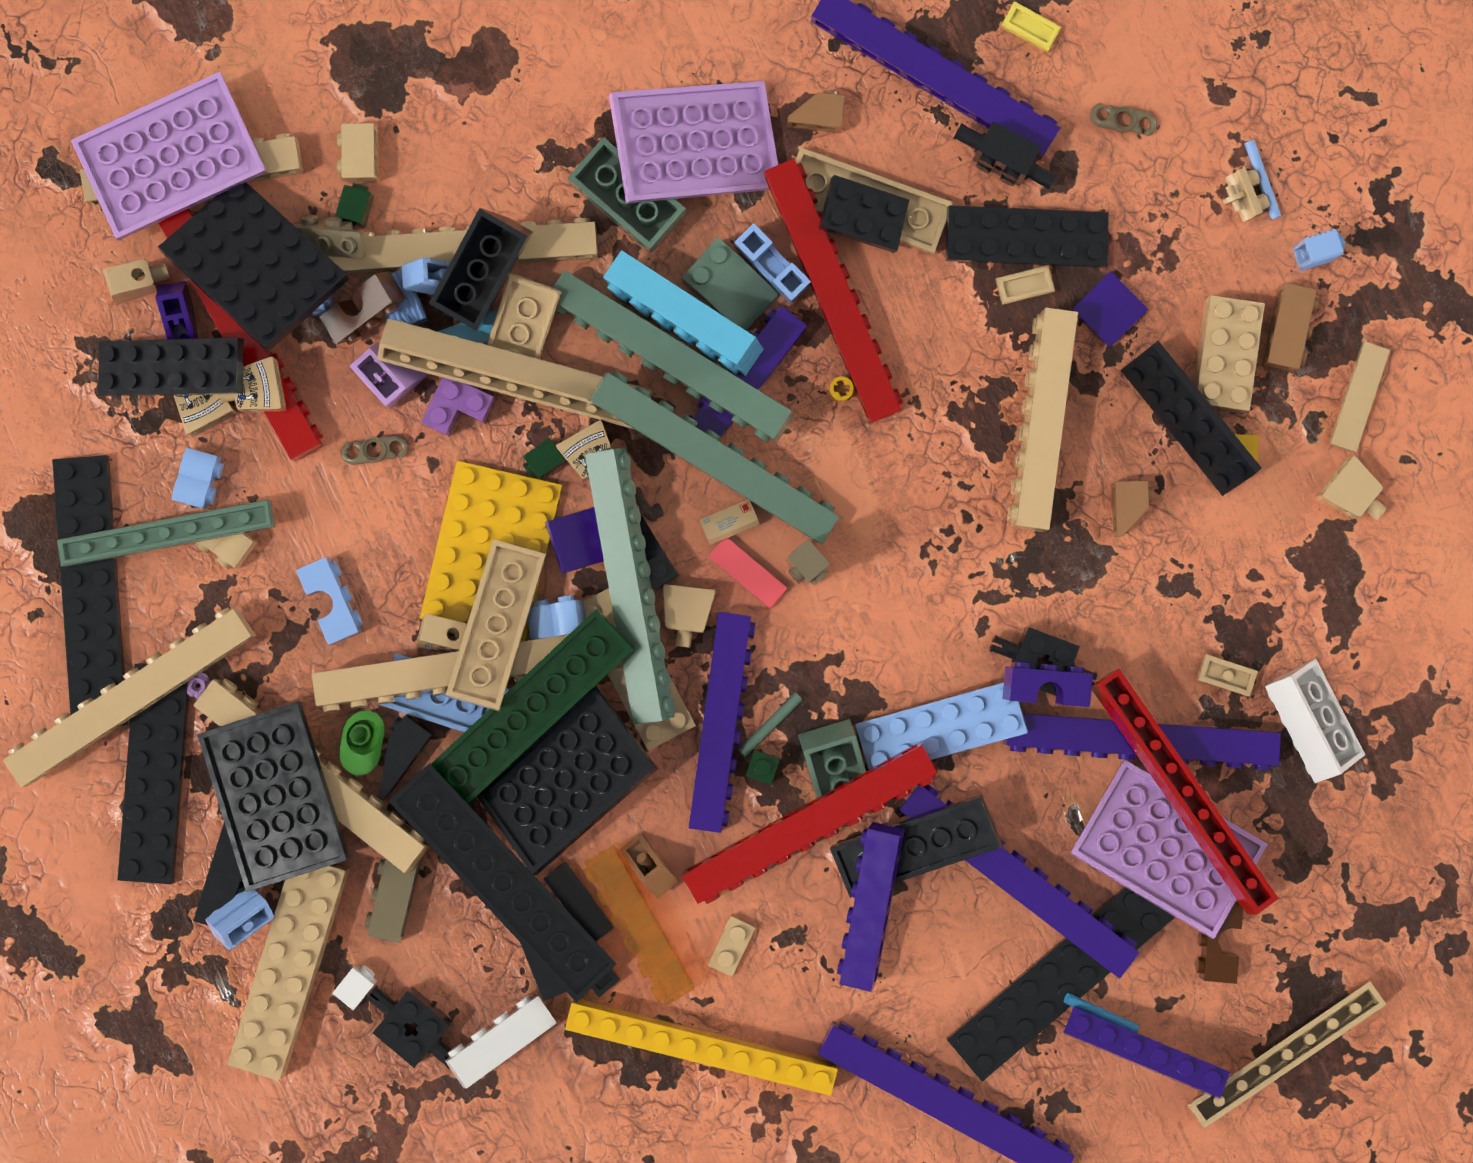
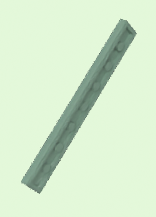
(166, 533)

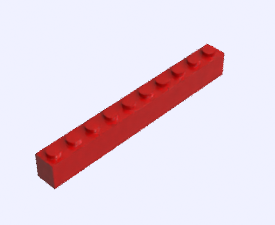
(832, 290)
(291, 426)
(1184, 792)
(809, 823)

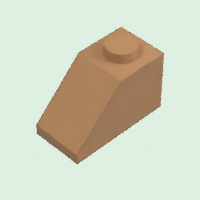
(819, 113)
(1129, 503)
(649, 865)

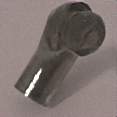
(651, 513)

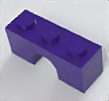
(1071, 686)

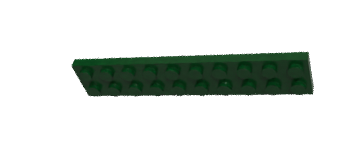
(532, 706)

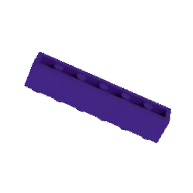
(777, 339)
(871, 906)
(1146, 1053)

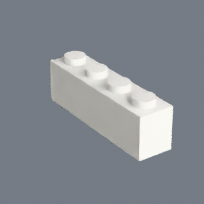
(500, 1041)

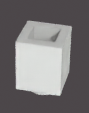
(355, 986)

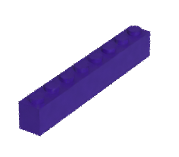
(719, 722)

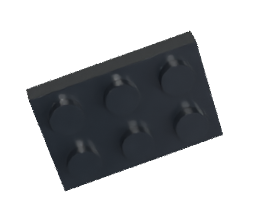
(864, 214)

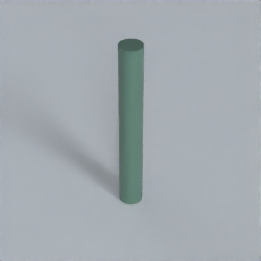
(770, 724)

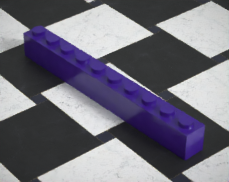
(931, 71)
(1190, 742)
(1039, 896)
(939, 1099)

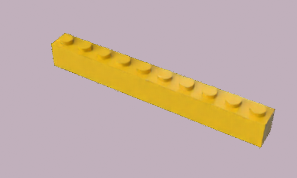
(702, 1046)

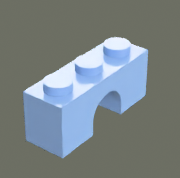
(771, 264)
(342, 620)

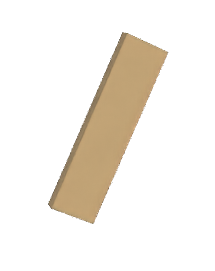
(1359, 397)

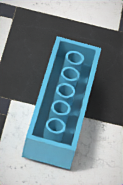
(684, 313)

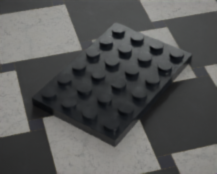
(253, 264)
(566, 781)
(273, 796)

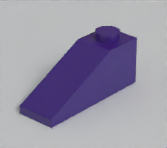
(176, 311)

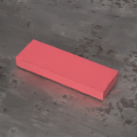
(747, 572)

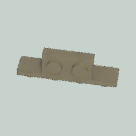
(333, 236)

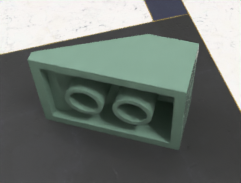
(729, 285)
(831, 756)

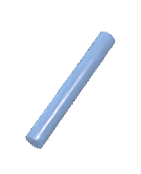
(1264, 184)

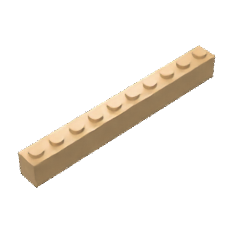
(546, 244)
(492, 369)
(409, 677)
(129, 697)
(353, 807)

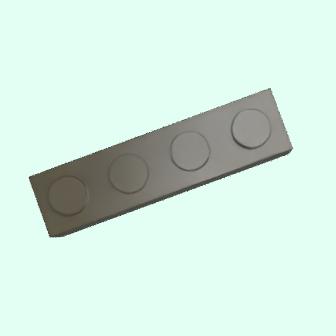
(392, 902)

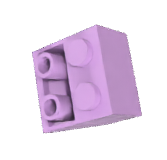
(385, 379)

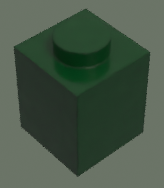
(355, 204)
(543, 459)
(762, 766)

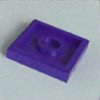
(1110, 309)
(576, 540)

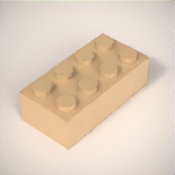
(1228, 352)

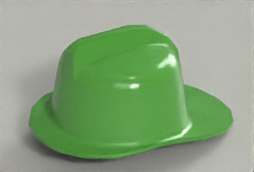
(361, 742)

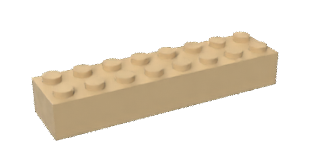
(1043, 421)
(287, 971)

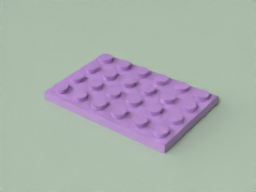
(693, 140)
(168, 156)
(1151, 851)

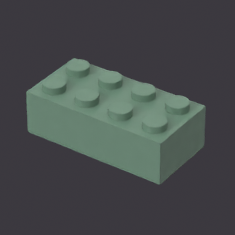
(602, 184)

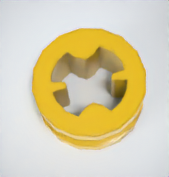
(846, 382)

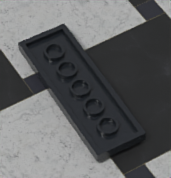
(1027, 236)
(171, 367)
(1190, 418)
(930, 841)

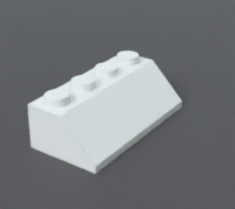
(1315, 721)

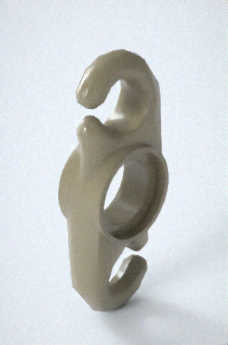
(1135, 115)
(385, 442)

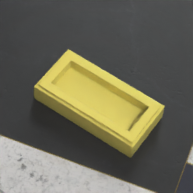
(1030, 26)

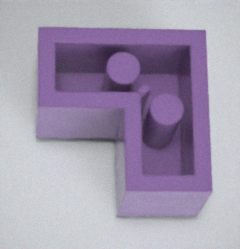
(456, 398)

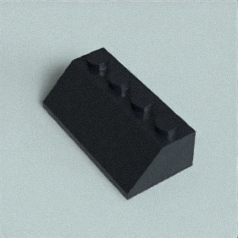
(480, 268)

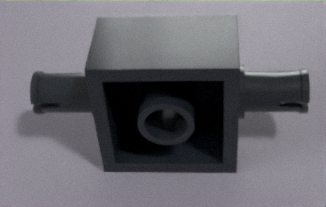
(1005, 155)
(1035, 645)
(401, 1013)

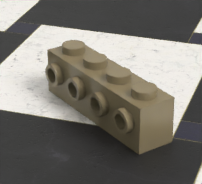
(807, 564)

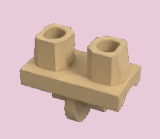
(1243, 195)

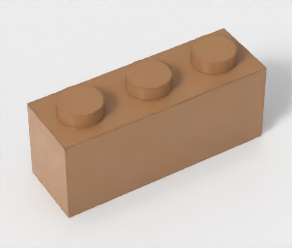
(1290, 327)

